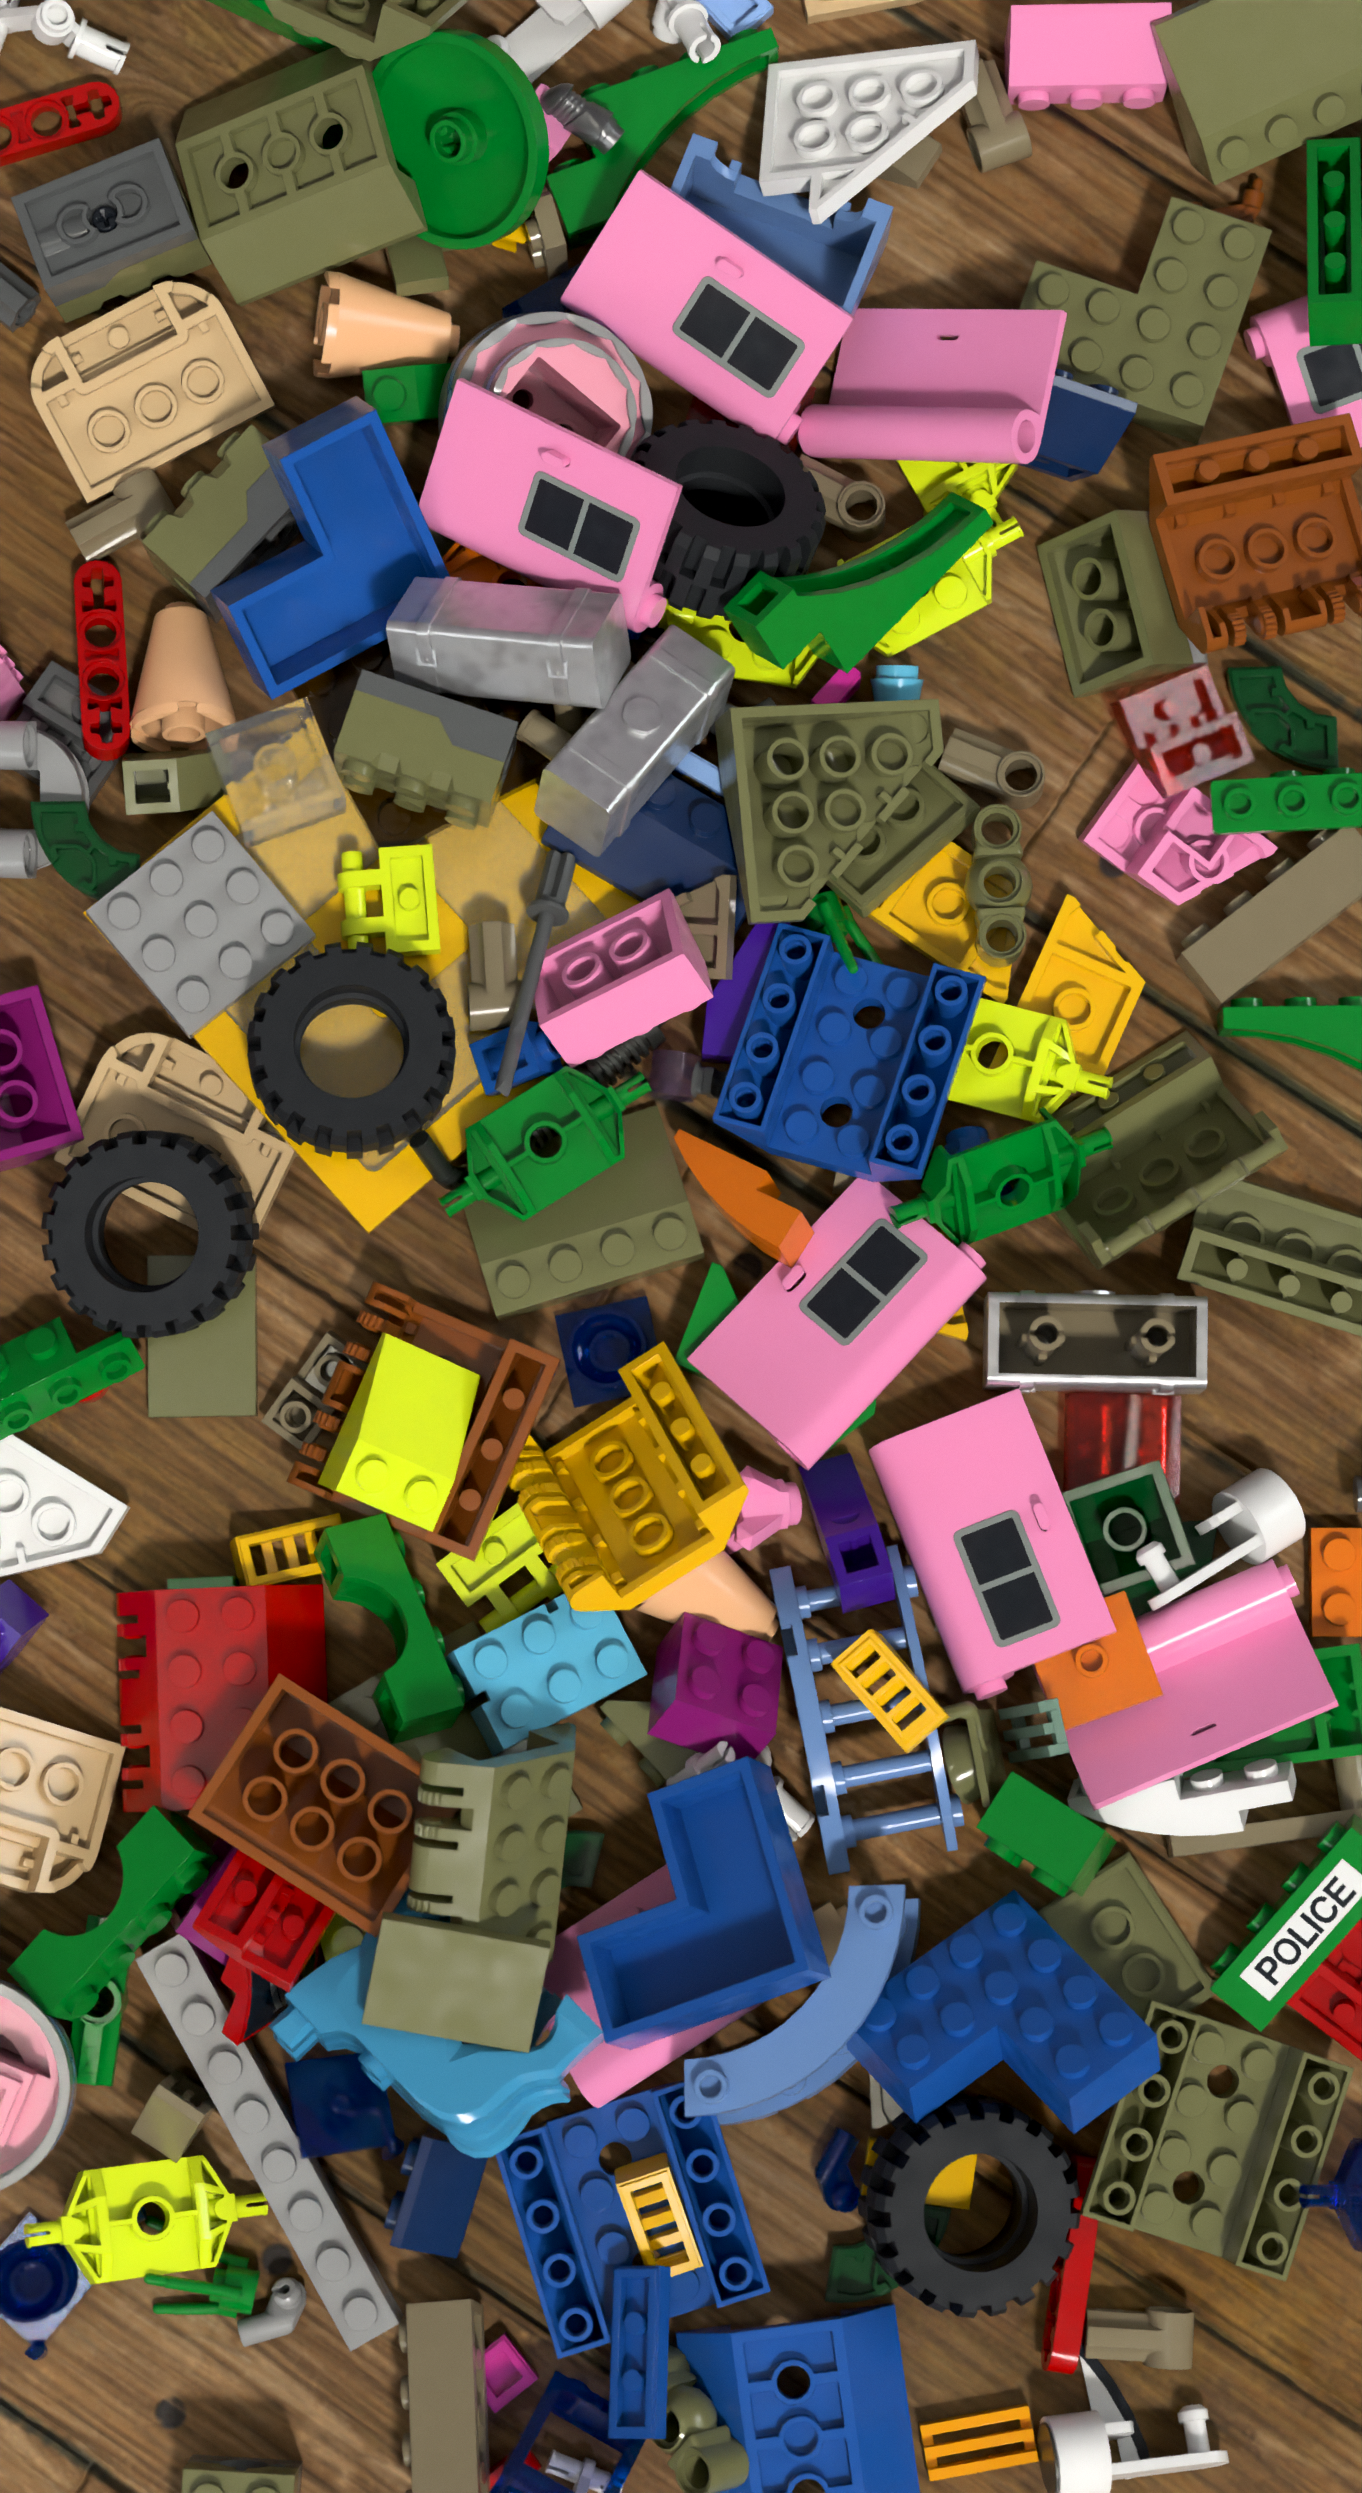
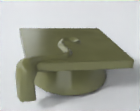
(973, 1753)

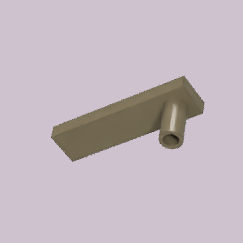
(1349, 1787)

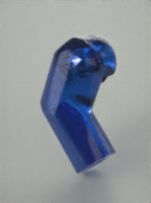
(834, 2175)

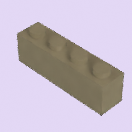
(1277, 919)
(445, 2397)

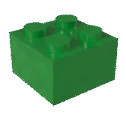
(1046, 1834)

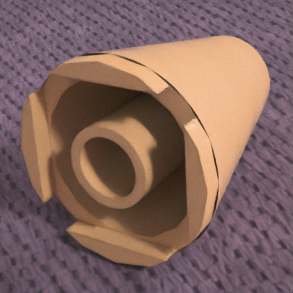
(376, 329)
(180, 683)
(718, 1594)

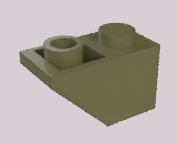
(169, 781)
(630, 1722)

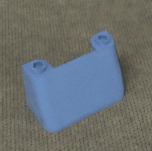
(828, 256)

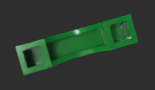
(368, 1567)
(160, 1866)

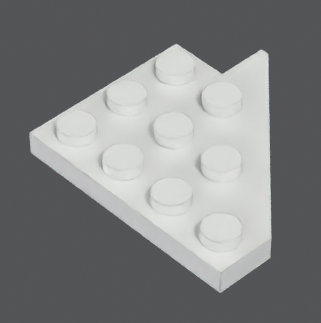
(854, 115)
(49, 1511)

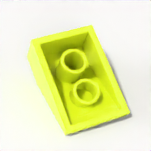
(403, 1433)

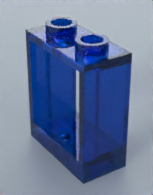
(580, 2407)

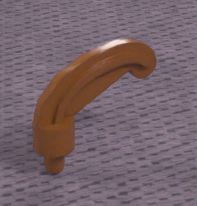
(1250, 204)

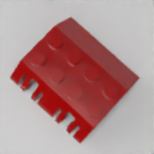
(206, 1674)

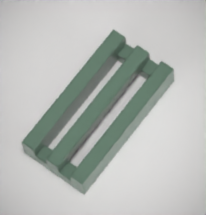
(1022, 1733)

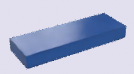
(639, 2352)

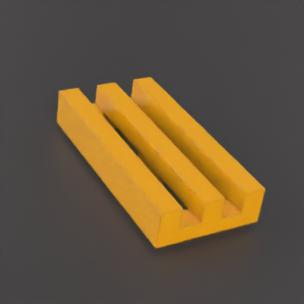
(984, 2463)

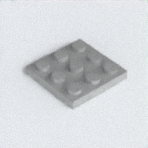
(200, 924)

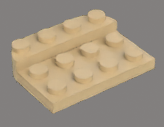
(145, 386)
(179, 1088)
(52, 1801)

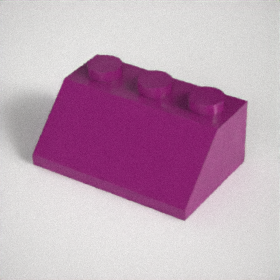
(34, 1091)

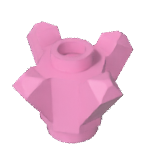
(767, 1508)

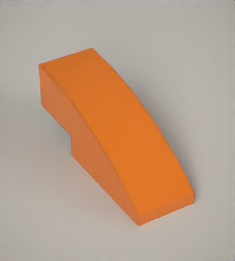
(747, 1199)

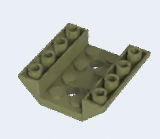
(301, 202)
(1242, 2145)

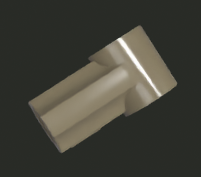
(994, 130)
(841, 494)
(120, 517)
(987, 767)
(493, 975)
(1157, 2336)

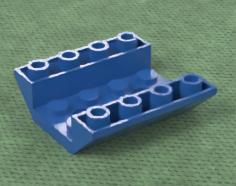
(809, 1053)
(578, 2225)
(842, 2431)

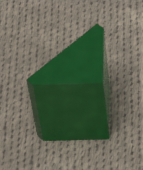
(1123, 1516)

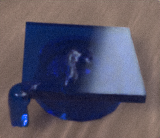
(600, 1343)
(339, 2108)
(37, 2287)

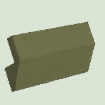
(1278, 1254)

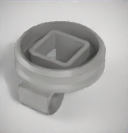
(60, 780)

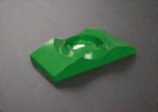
(1322, 1737)

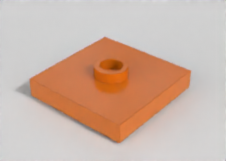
(1103, 1673)

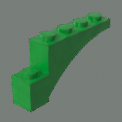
(650, 112)
(855, 604)
(1300, 1023)

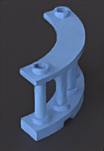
(820, 1717)
(811, 2045)

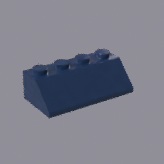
(671, 843)

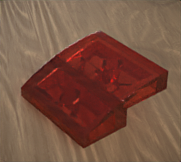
(1182, 732)
(1118, 1434)

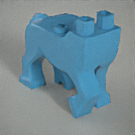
(463, 2090)

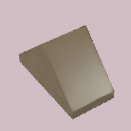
(174, 2115)

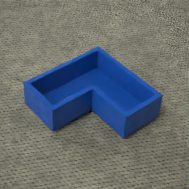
(357, 555)
(737, 1919)
(1010, 1995)

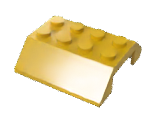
(632, 1492)

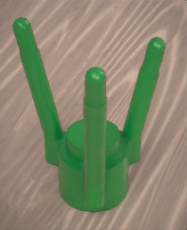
(837, 921)
(230, 2292)

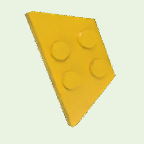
(938, 921)
(1082, 982)

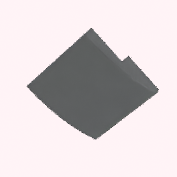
(56, 709)

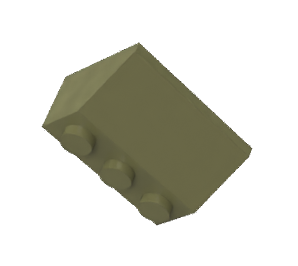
(1112, 604)

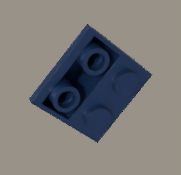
(1080, 428)
(438, 2196)

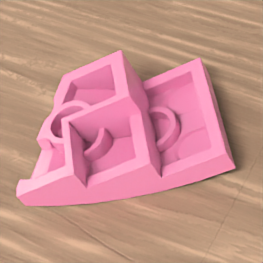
(1167, 840)

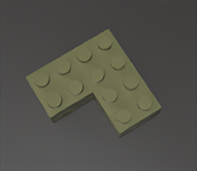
(1173, 335)

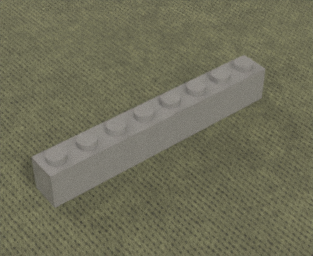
(269, 2143)

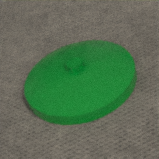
(465, 134)

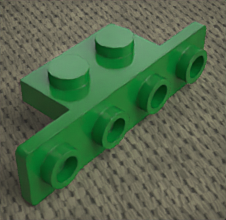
(1287, 802)
(47, 1374)

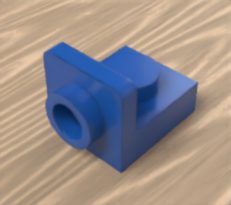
(536, 1058)

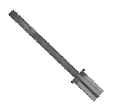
(548, 911)

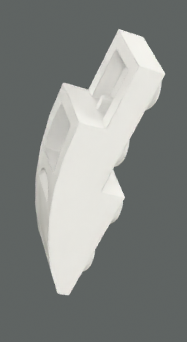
(1195, 1807)

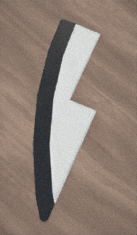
(1110, 2403)

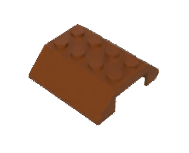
(1260, 531)
(502, 1416)

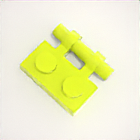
(407, 900)
(504, 1552)

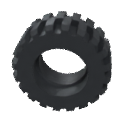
(745, 482)
(346, 979)
(80, 1248)
(1021, 2250)

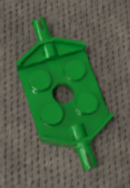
(517, 1180)
(965, 1187)

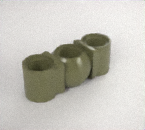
(1006, 861)
(701, 2453)

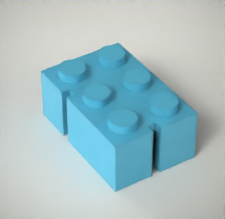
(543, 1669)

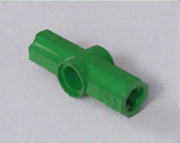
(97, 2036)

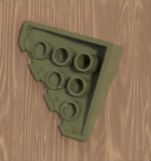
(811, 786)

